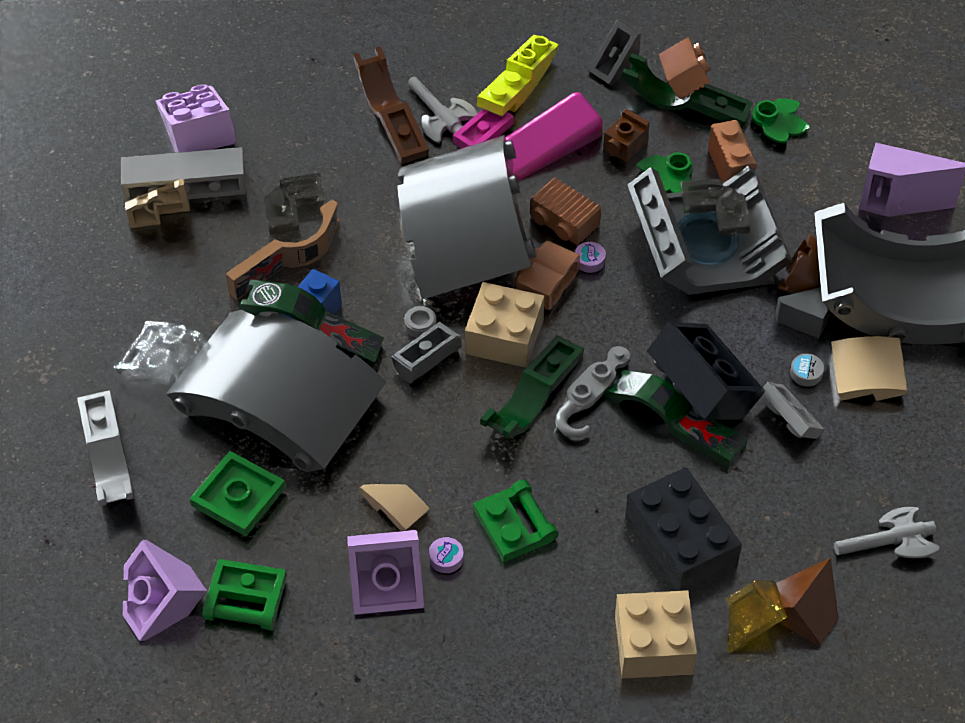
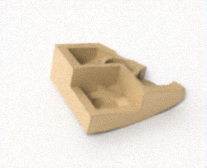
(147, 208)

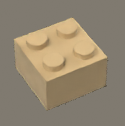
(504, 324)
(655, 634)

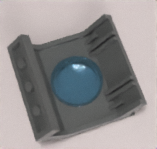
(689, 246)

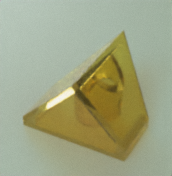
(753, 612)

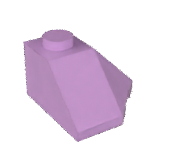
(158, 590)

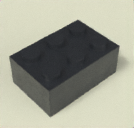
(705, 371)
(683, 530)

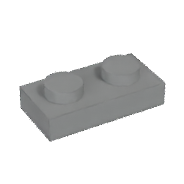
(784, 403)

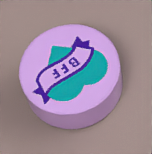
(591, 256)
(446, 555)

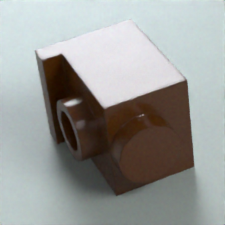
(626, 136)

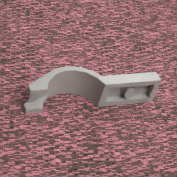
(105, 448)

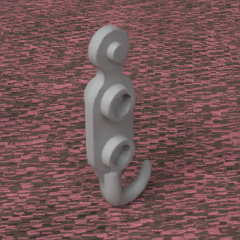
(589, 388)

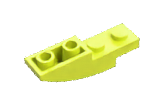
(520, 78)

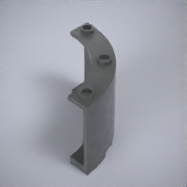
(464, 217)
(891, 282)
(280, 385)

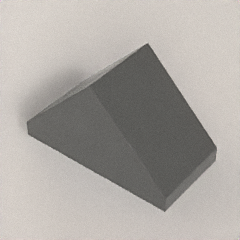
(615, 53)
(803, 312)

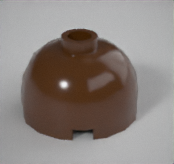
(804, 270)

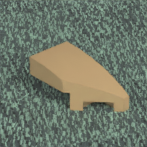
(397, 502)

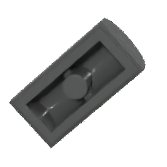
(426, 352)

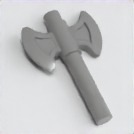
(445, 117)
(902, 532)

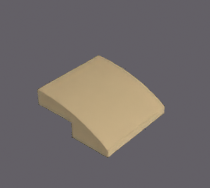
(869, 367)

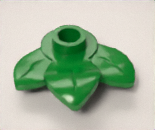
(779, 119)
(672, 170)

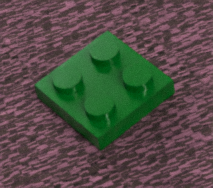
(237, 493)

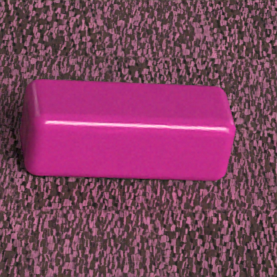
(555, 134)

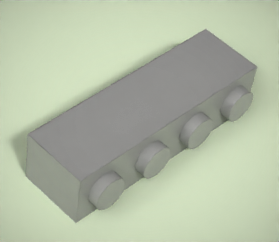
(204, 172)

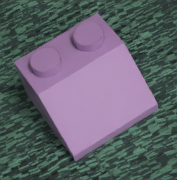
(385, 572)

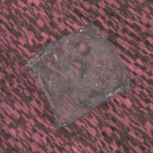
(161, 353)

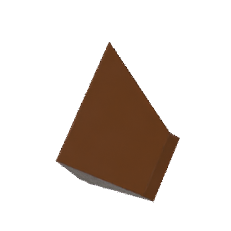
(810, 602)

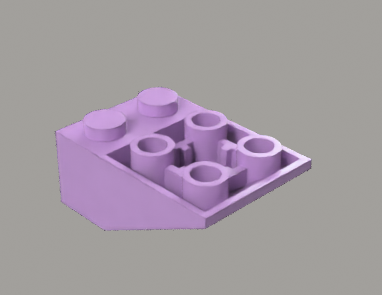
(197, 119)
(910, 182)

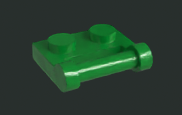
(505, 526)
(248, 584)

